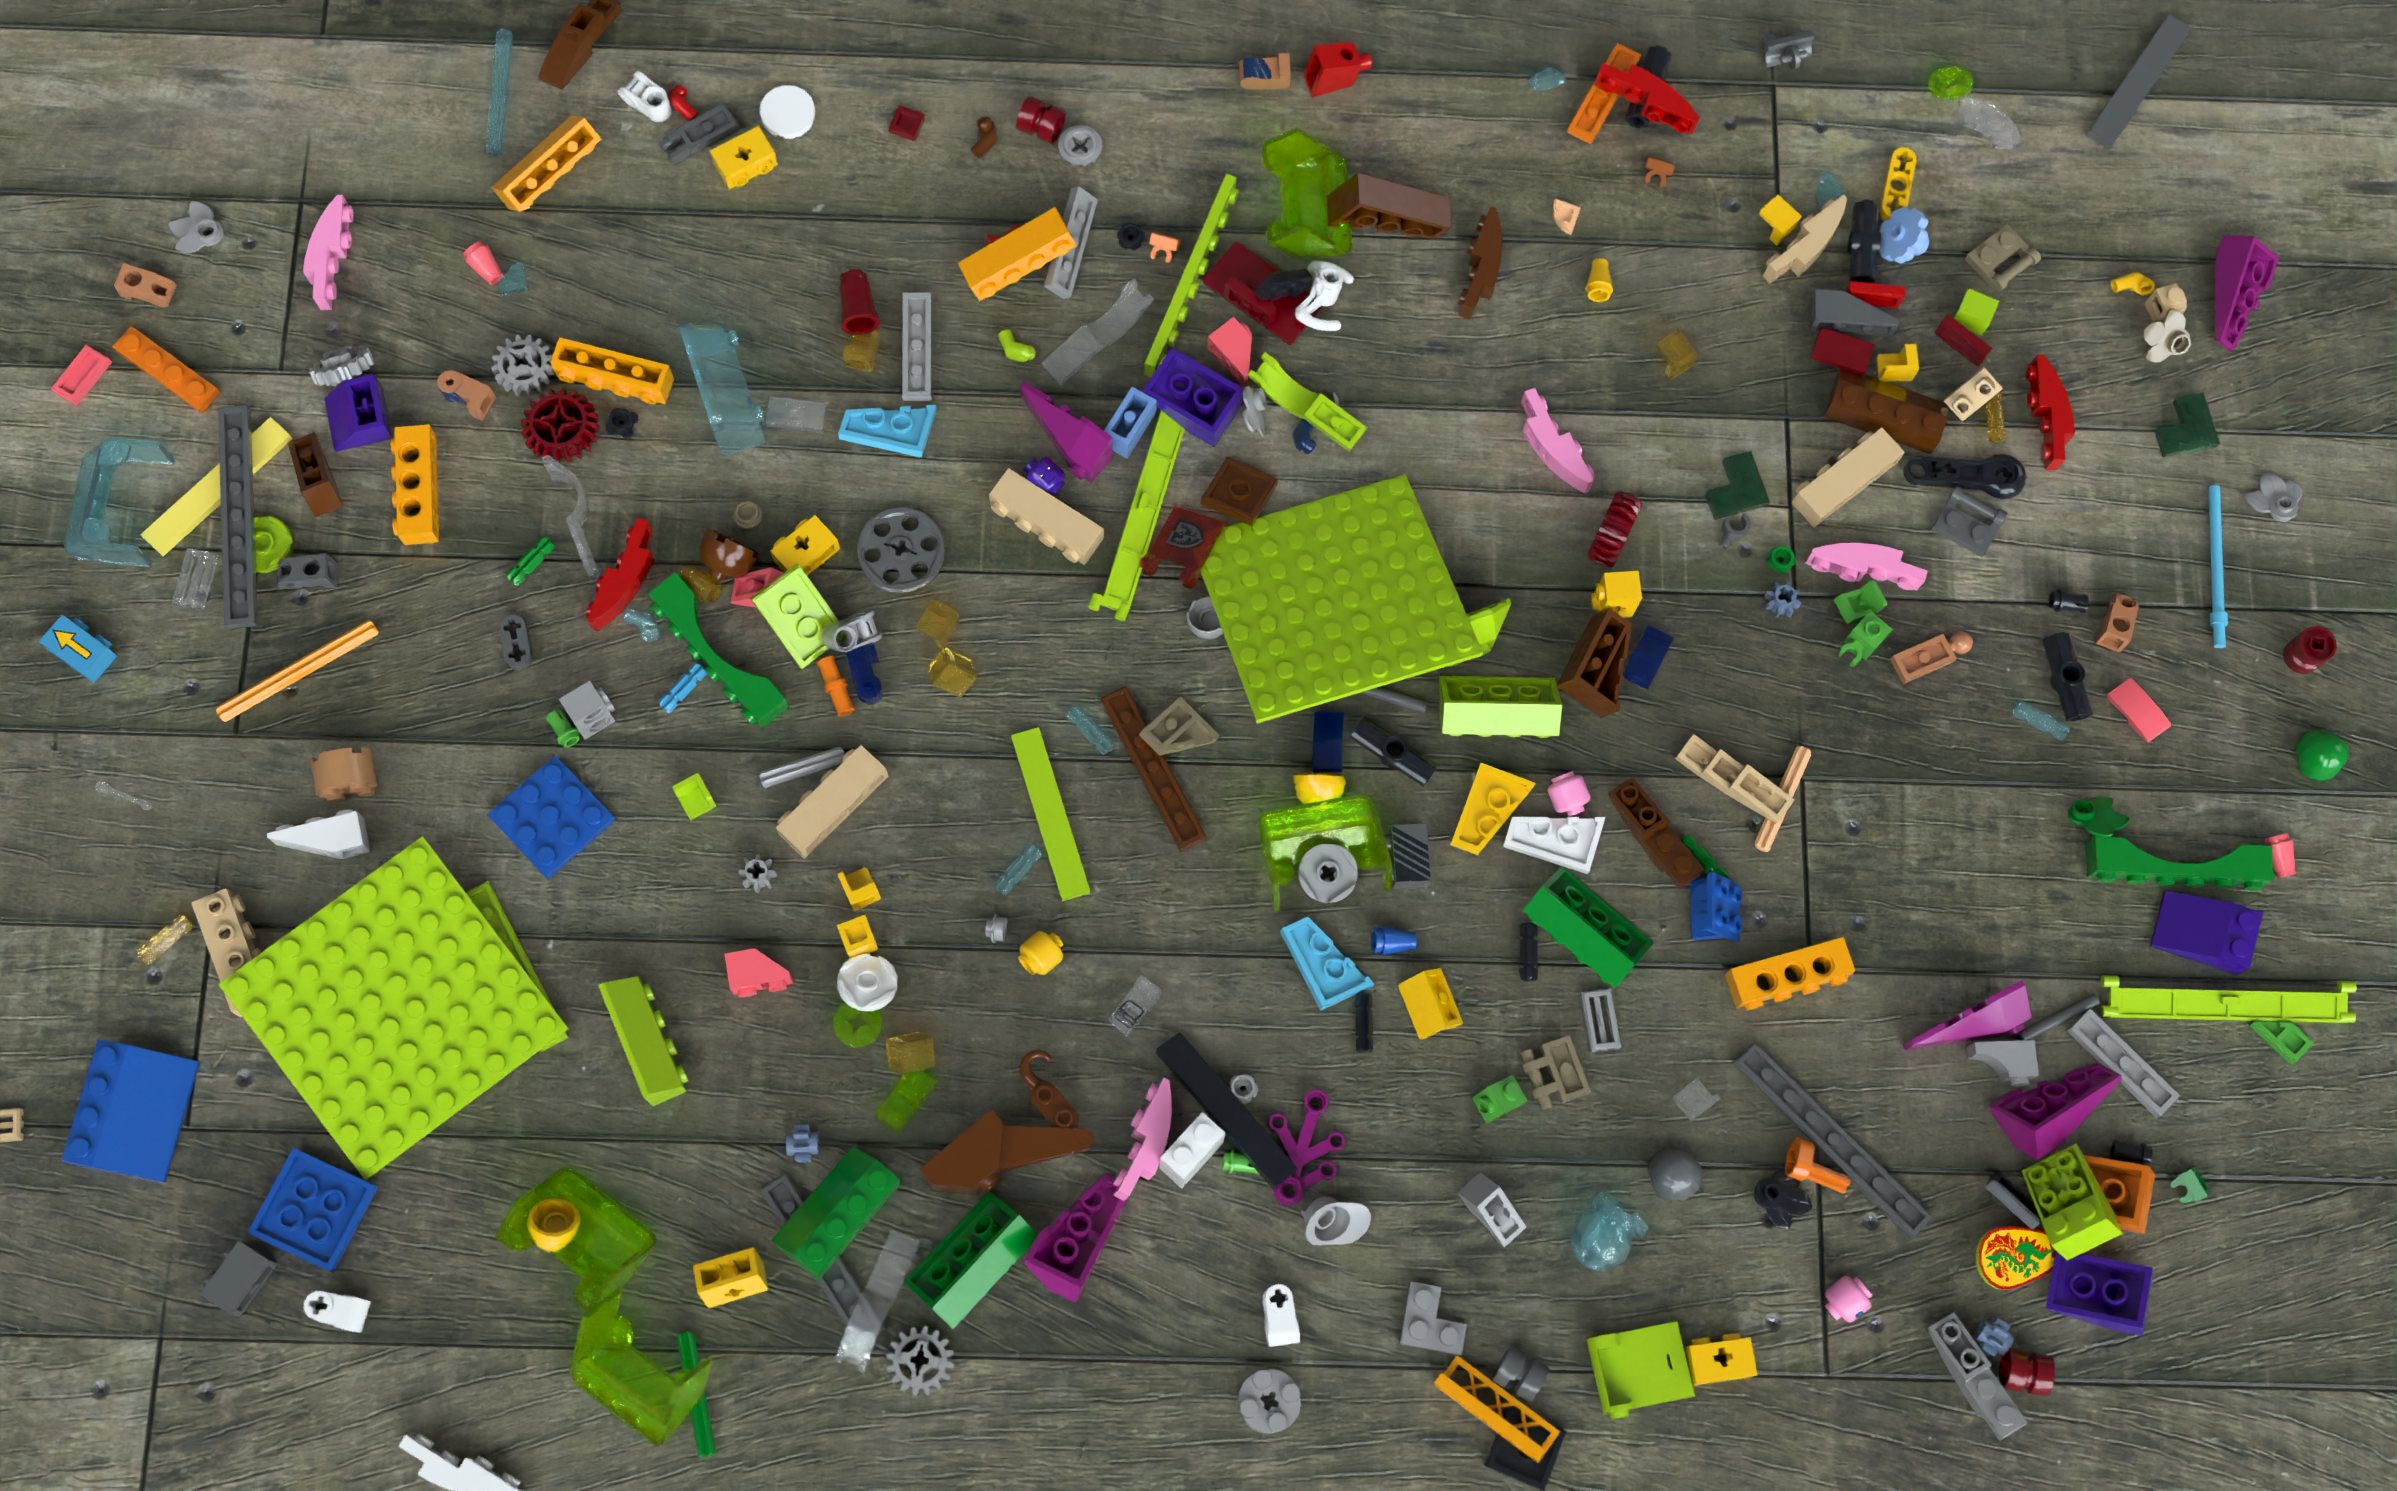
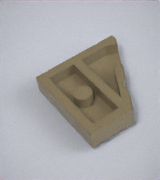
(1178, 729)

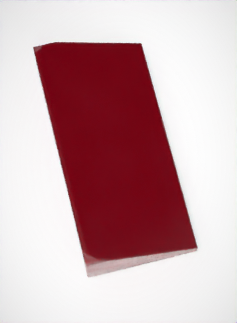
(1842, 351)

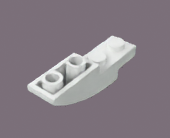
(445, 1471)

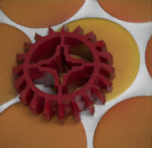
(539, 420)
(1614, 529)

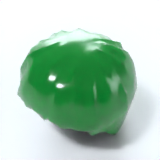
(2321, 754)

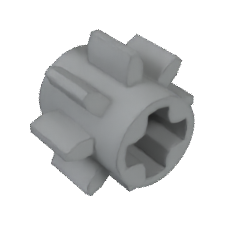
(751, 868)

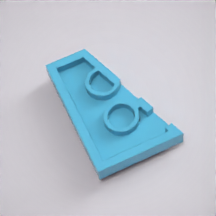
(891, 430)
(1323, 967)

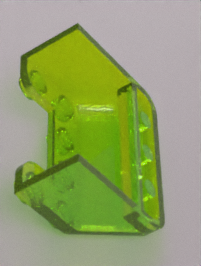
(1307, 176)
(607, 1242)

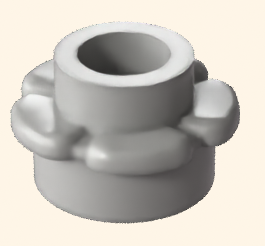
(996, 928)
(1243, 1080)

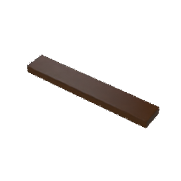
(1153, 770)

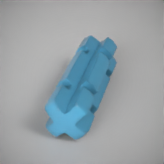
(682, 687)

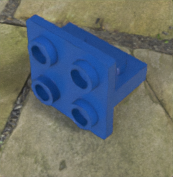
(1715, 908)

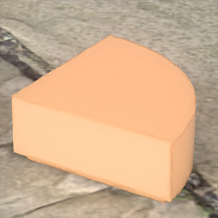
(1565, 215)

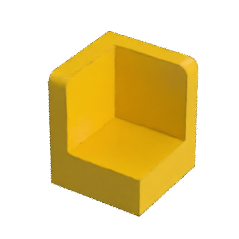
(1781, 217)
(1898, 366)
(859, 888)
(857, 936)

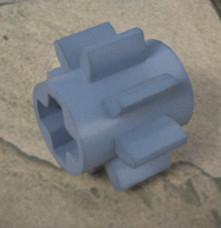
(1781, 606)
(802, 1143)
(1993, 1336)

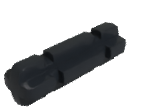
(1528, 952)
(1364, 1022)

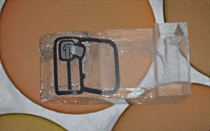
(1135, 1006)

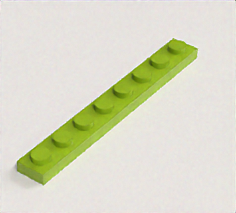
(1196, 265)

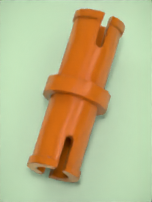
(835, 686)

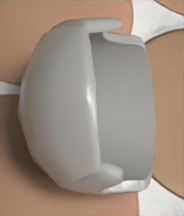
(1203, 619)

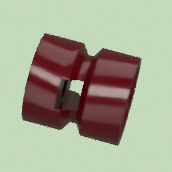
(1041, 120)
(2310, 650)
(2032, 1372)

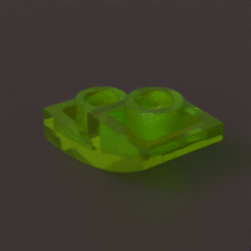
(905, 1099)

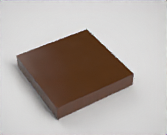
(1239, 491)

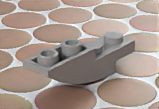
(1974, 1377)

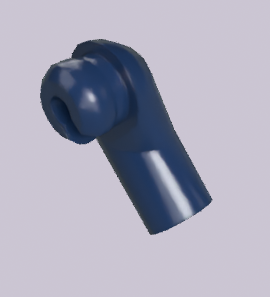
(1302, 437)

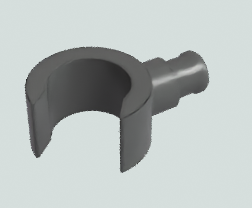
(1730, 534)

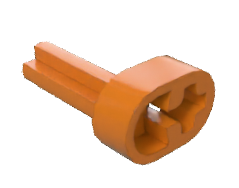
(1801, 1167)

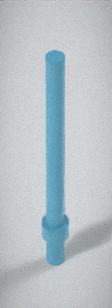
(2218, 616)

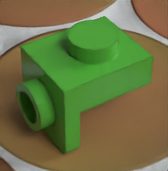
(1860, 602)
(1499, 1099)

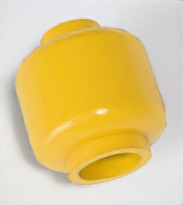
(1041, 953)

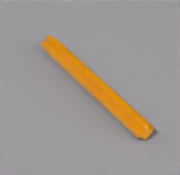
(296, 670)

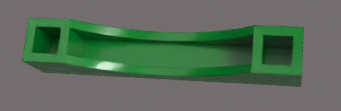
(754, 693)
(2119, 859)

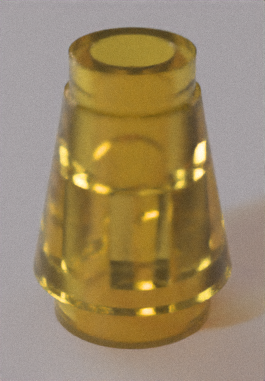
(704, 586)

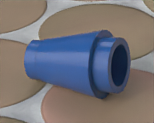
(1392, 940)

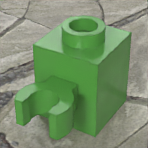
(1865, 638)

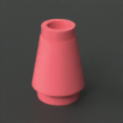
(483, 262)
(2282, 854)

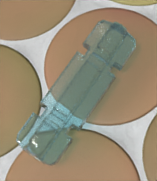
(2041, 720)
(1090, 729)
(1017, 869)

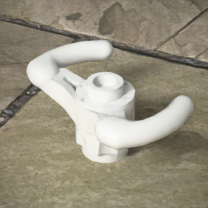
(1324, 292)

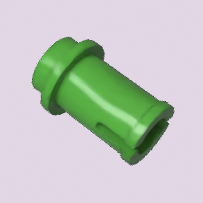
(566, 733)
(1236, 1162)

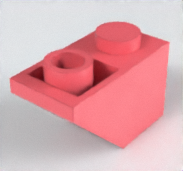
(754, 971)

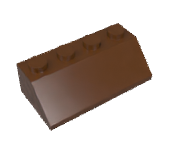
(1875, 404)

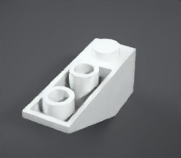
(333, 837)

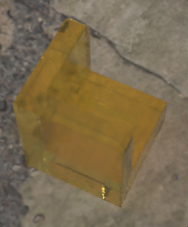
(862, 352)
(1678, 353)
(938, 622)
(952, 672)
(910, 1052)

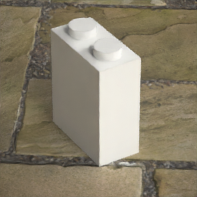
(1192, 1150)

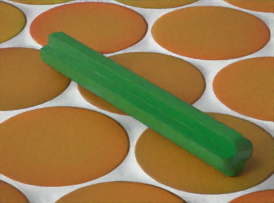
(699, 1413)

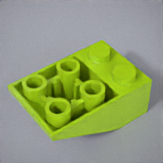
(2071, 1203)

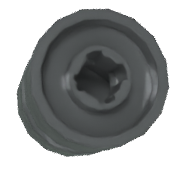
(1520, 1373)

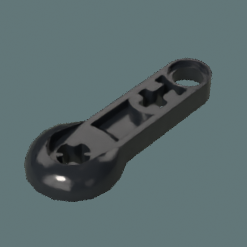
(1971, 474)

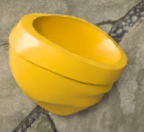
(1318, 786)
(553, 1223)

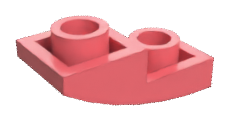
(2140, 710)

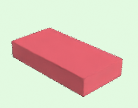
(81, 375)

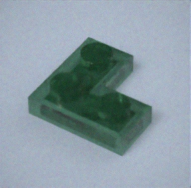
(2195, 429)
(1744, 491)

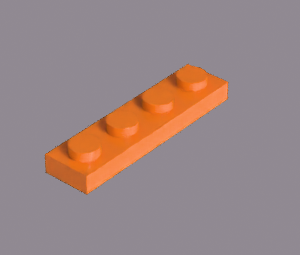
(1599, 103)
(166, 369)

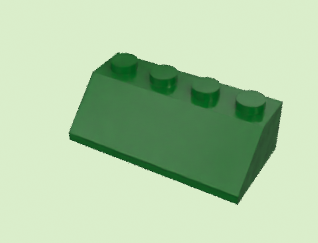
(1587, 927)
(836, 1212)
(971, 1259)

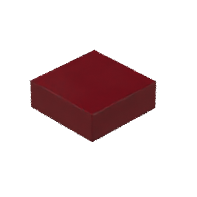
(906, 123)

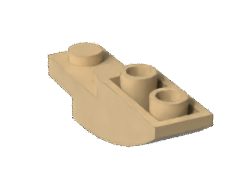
(1809, 243)

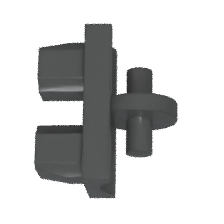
(1787, 49)

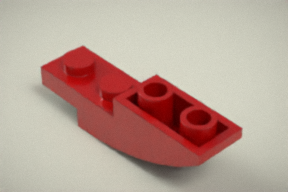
(1659, 99)
(2051, 404)
(620, 586)

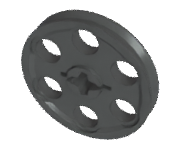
(896, 537)

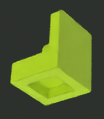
(1976, 311)
(694, 796)

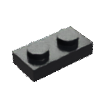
(1283, 284)

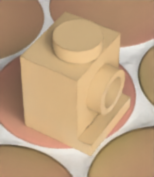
(2169, 298)

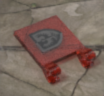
(1184, 541)

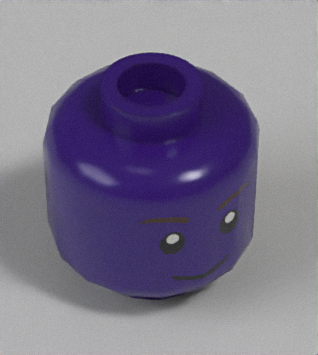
(1045, 475)

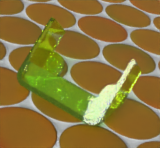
(1343, 821)
(627, 1379)

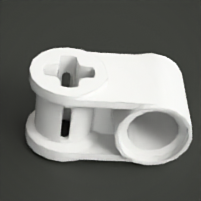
(643, 94)
(341, 1311)
(1281, 1322)

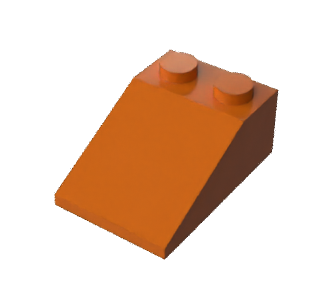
(2126, 1188)

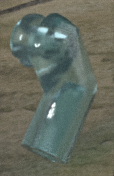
(646, 623)

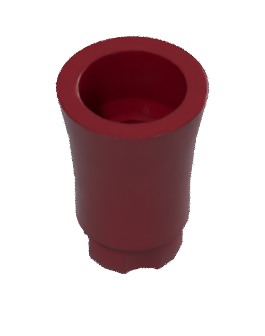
(857, 304)

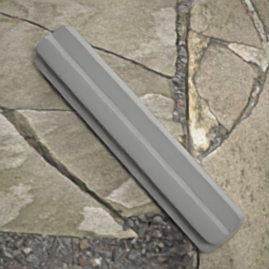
(801, 767)

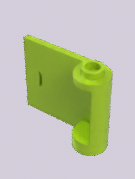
(1640, 1368)

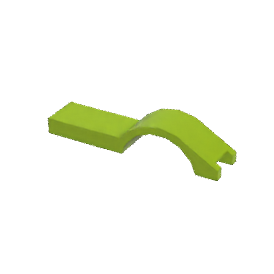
(1307, 404)

